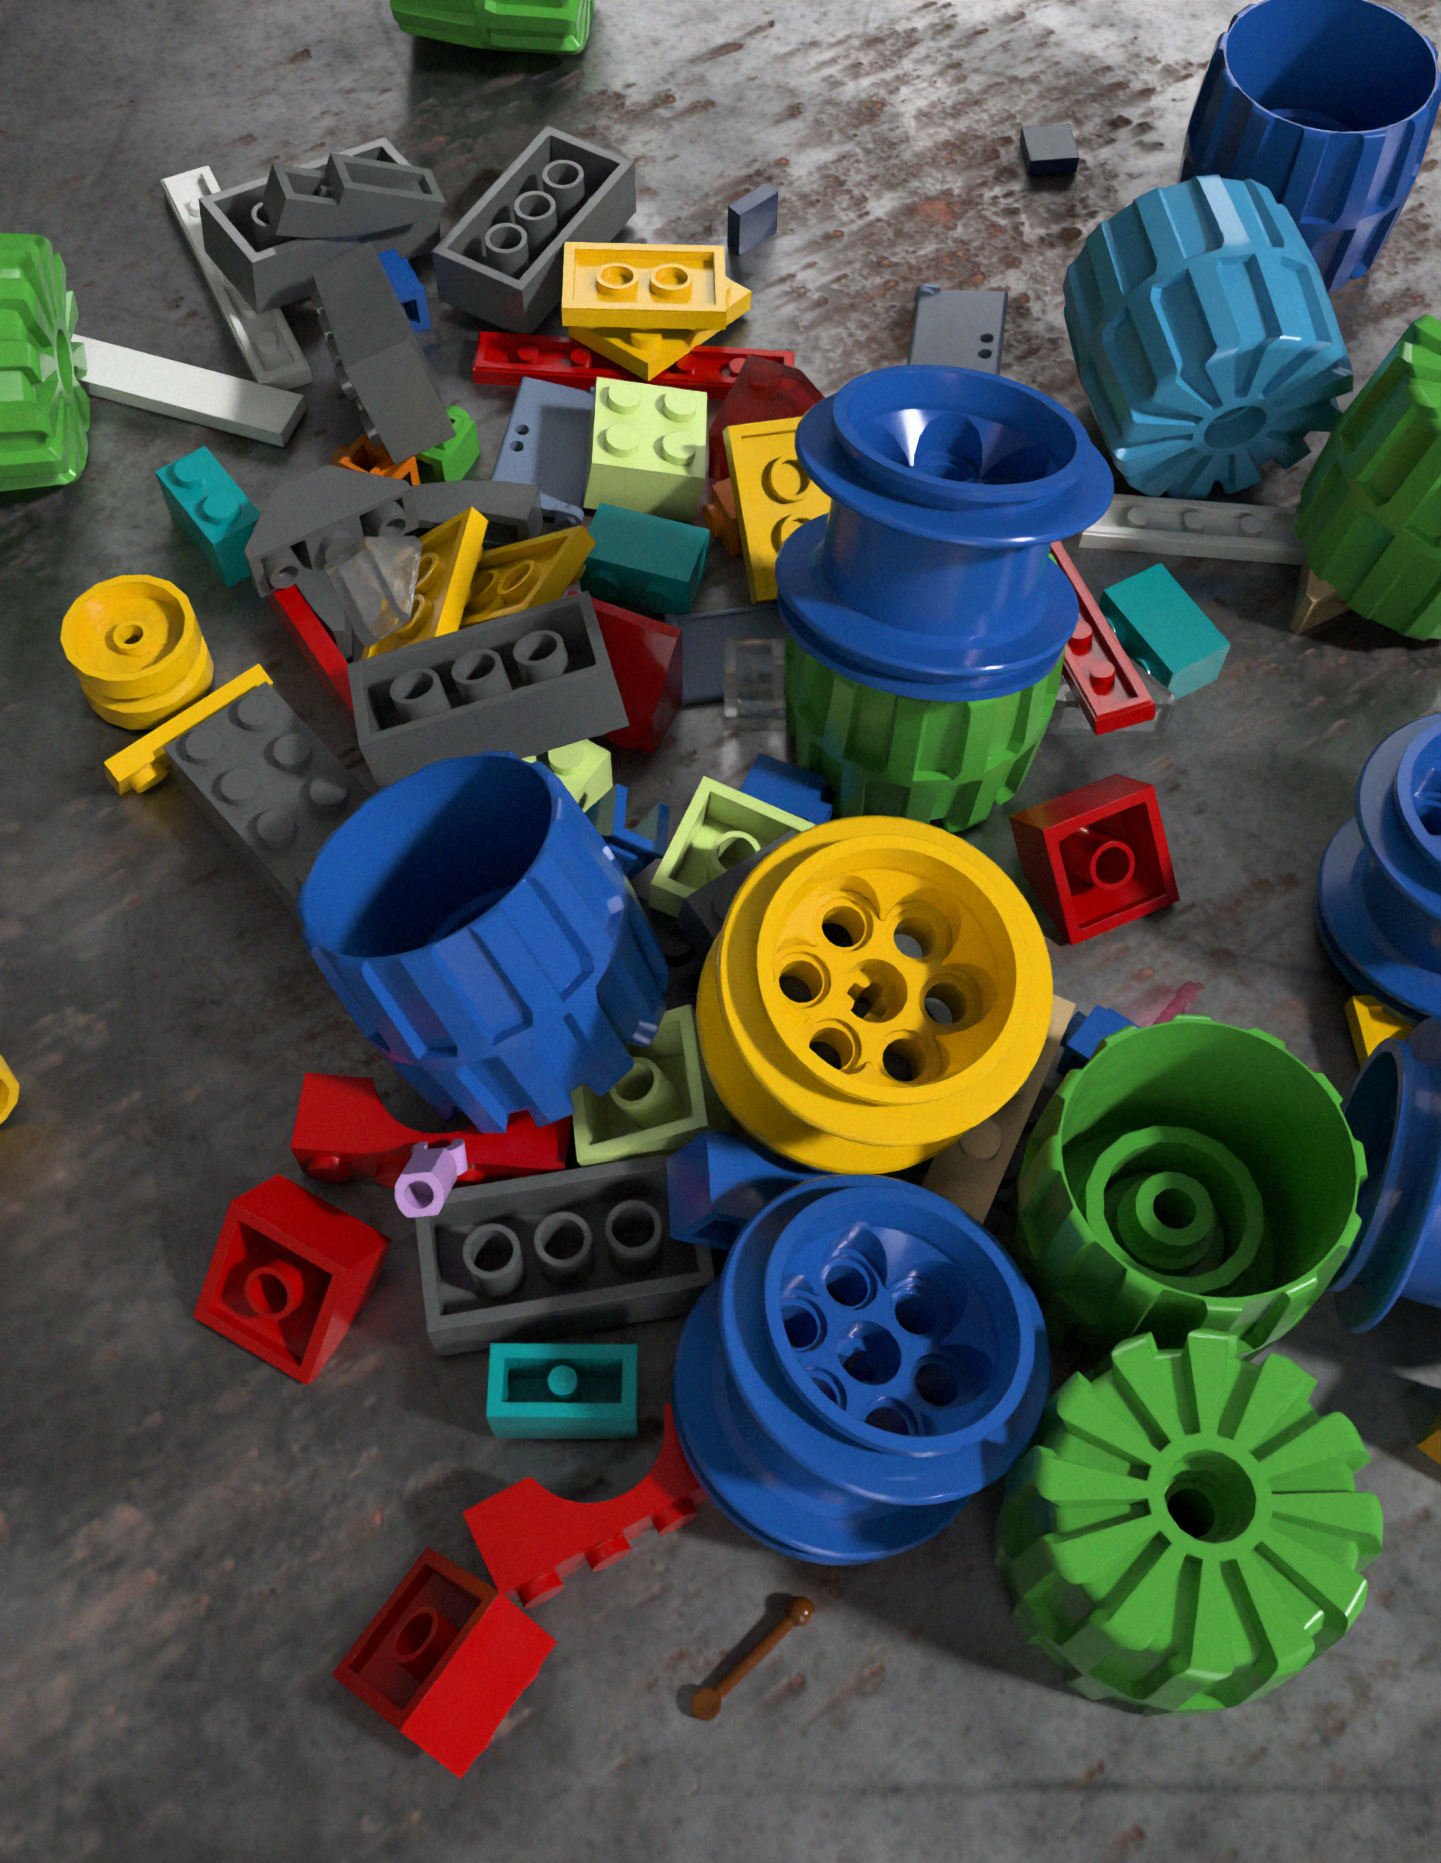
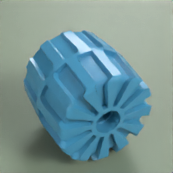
(1204, 337)

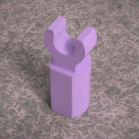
(429, 1178)

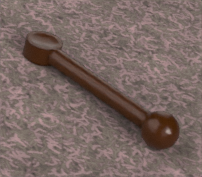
(707, 1701)

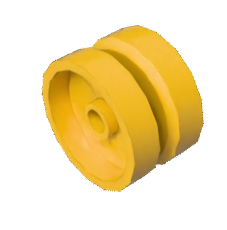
(137, 651)

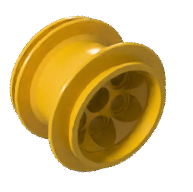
(876, 882)

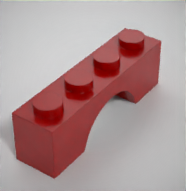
(349, 1133)
(539, 1538)

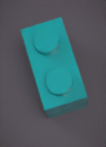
(210, 512)
(645, 560)
(1164, 630)
(563, 1391)

